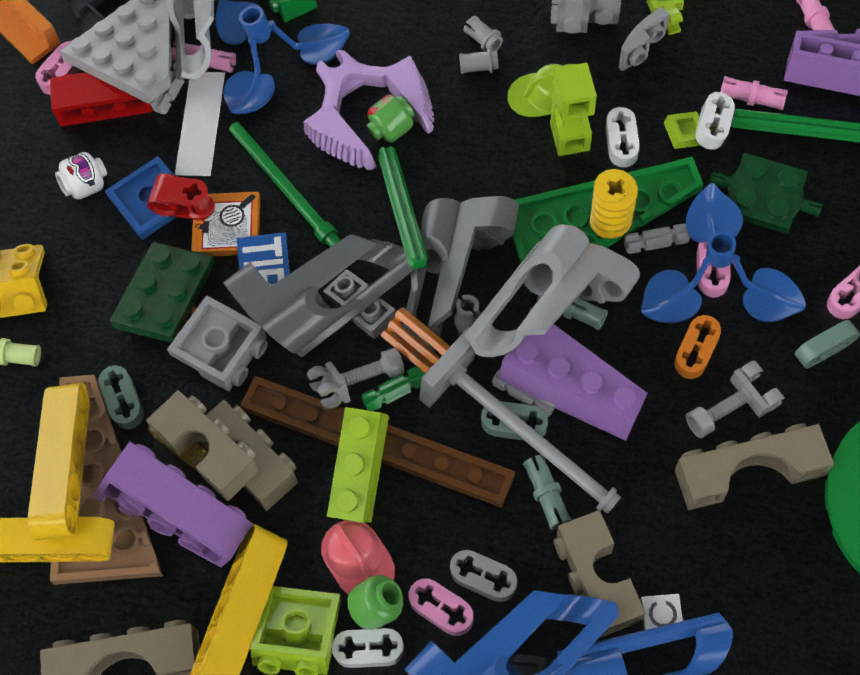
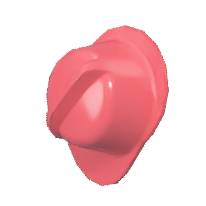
(355, 554)

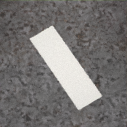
(200, 125)

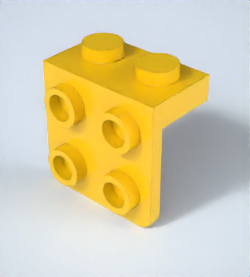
(19, 281)

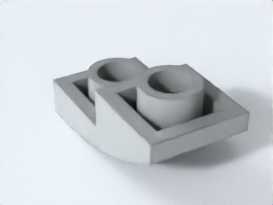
(637, 44)
(374, 317)

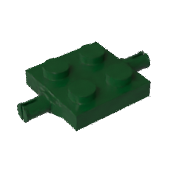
(767, 192)

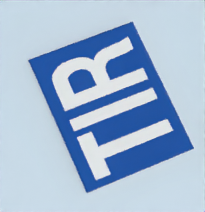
(267, 254)

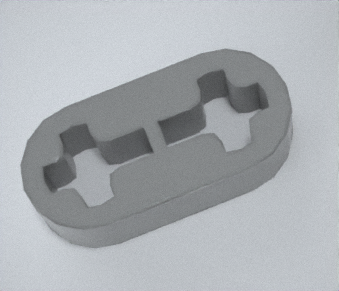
(486, 567)

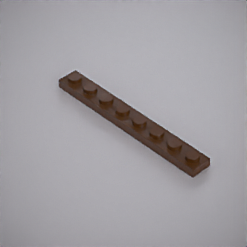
(401, 449)

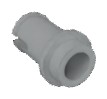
(483, 34)
(479, 61)

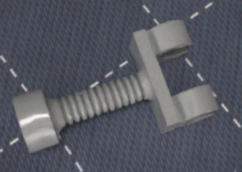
(334, 382)
(702, 420)

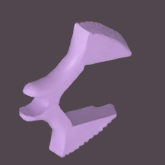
(330, 129)

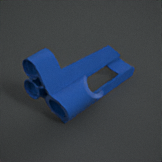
(712, 645)
(492, 651)

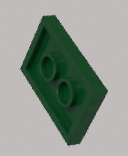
(162, 292)

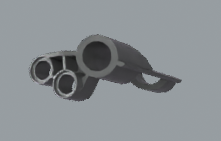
(448, 235)
(294, 309)

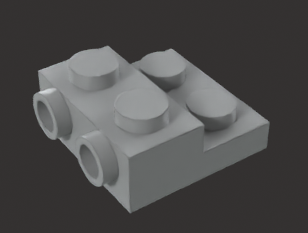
(574, 15)
(219, 343)

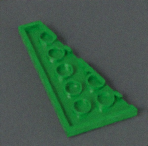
(658, 192)

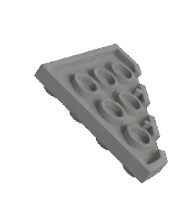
(128, 49)

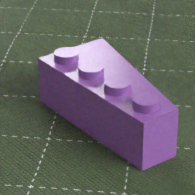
(574, 380)
(173, 504)

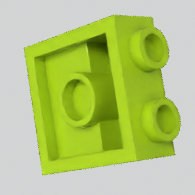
(296, 631)

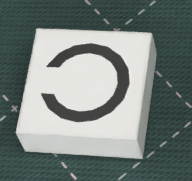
(661, 610)

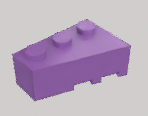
(825, 60)

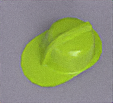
(533, 92)

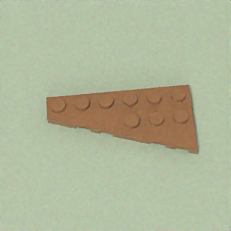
(131, 547)

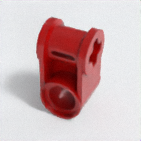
(180, 198)

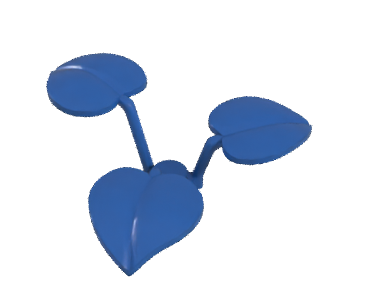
(238, 20)
(717, 221)

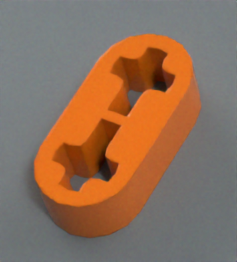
(691, 344)

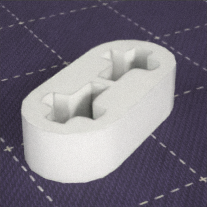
(720, 122)
(628, 136)
(368, 657)

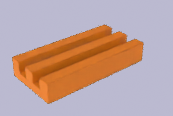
(411, 346)

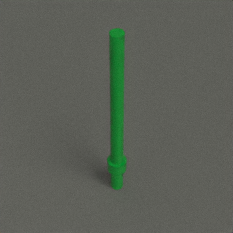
(323, 230)

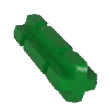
(392, 389)

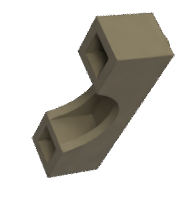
(796, 454)
(167, 649)

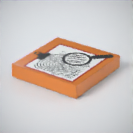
(233, 217)

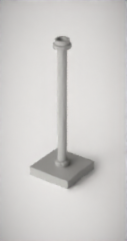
(452, 370)

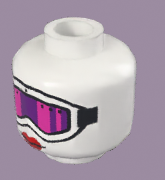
(81, 175)

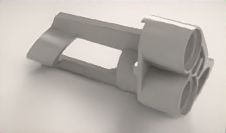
(193, 65)
(559, 271)

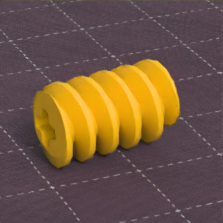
(613, 203)

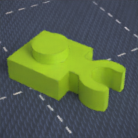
(682, 129)

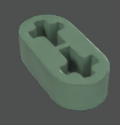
(827, 344)
(113, 400)
(522, 411)

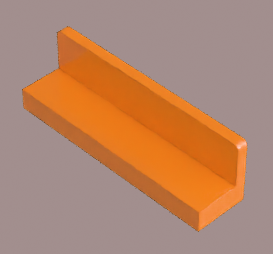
(27, 29)

